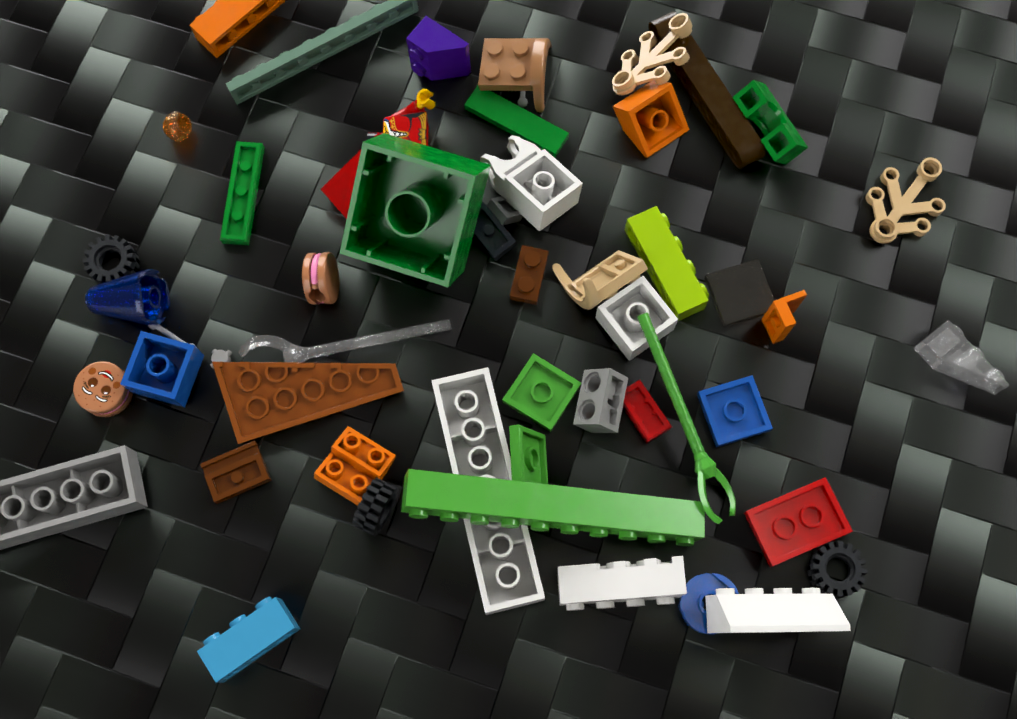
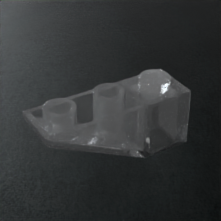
(955, 356)

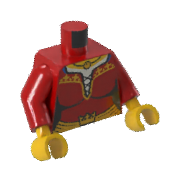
(410, 122)

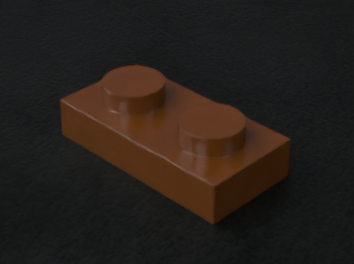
(529, 275)

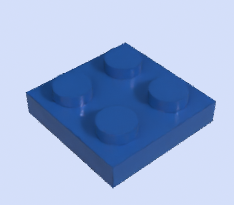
(734, 411)

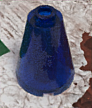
(132, 298)

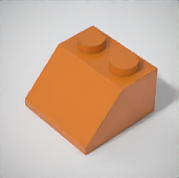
(652, 117)

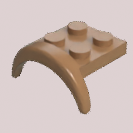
(515, 66)

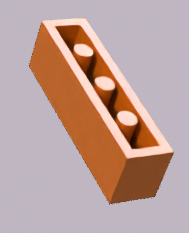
(230, 21)

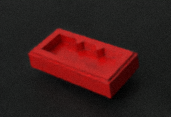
(644, 412)

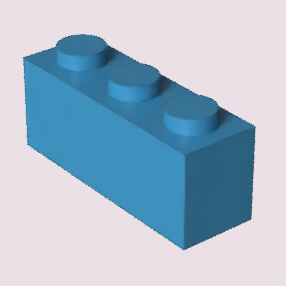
(247, 639)

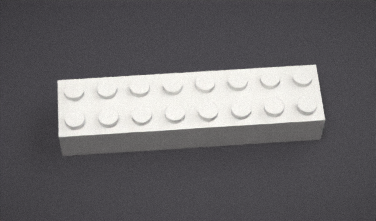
(479, 448)

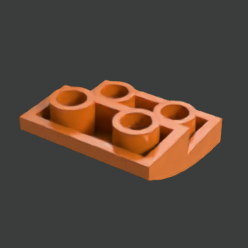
(353, 465)

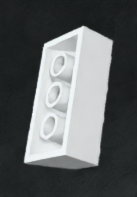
(773, 612)

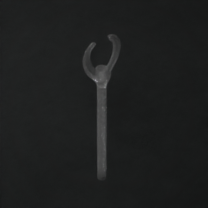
(296, 353)

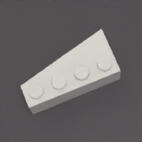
(620, 583)

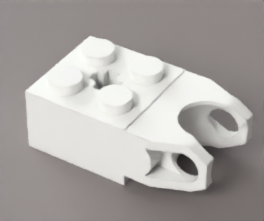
(533, 182)

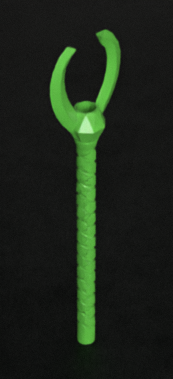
(704, 465)

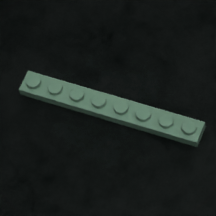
(319, 48)

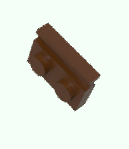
(235, 472)

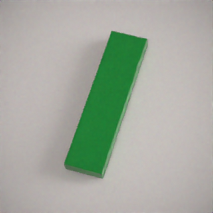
(516, 120)
(242, 193)

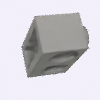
(600, 401)

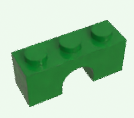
(779, 133)

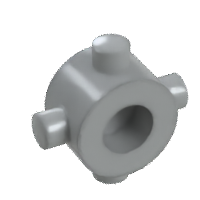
(220, 356)

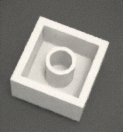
(620, 318)

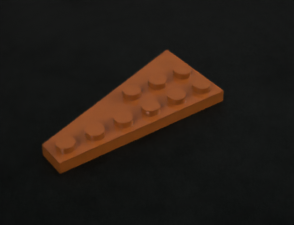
(285, 394)

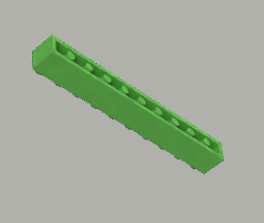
(552, 507)

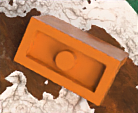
(779, 318)

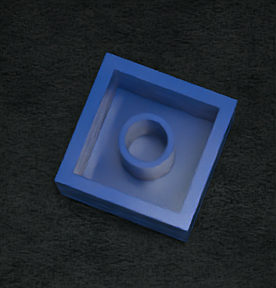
(162, 369)

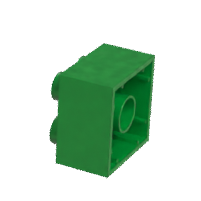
(414, 208)

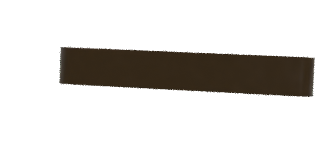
(712, 98)

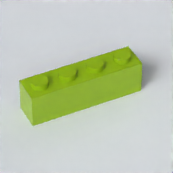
(666, 263)

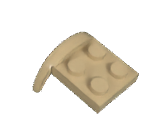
(602, 280)

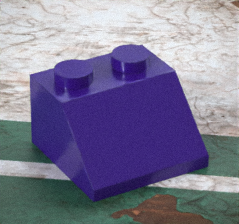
(437, 51)

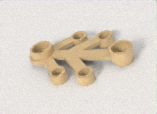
(627, 79)
(903, 204)

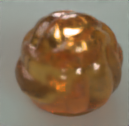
(177, 126)

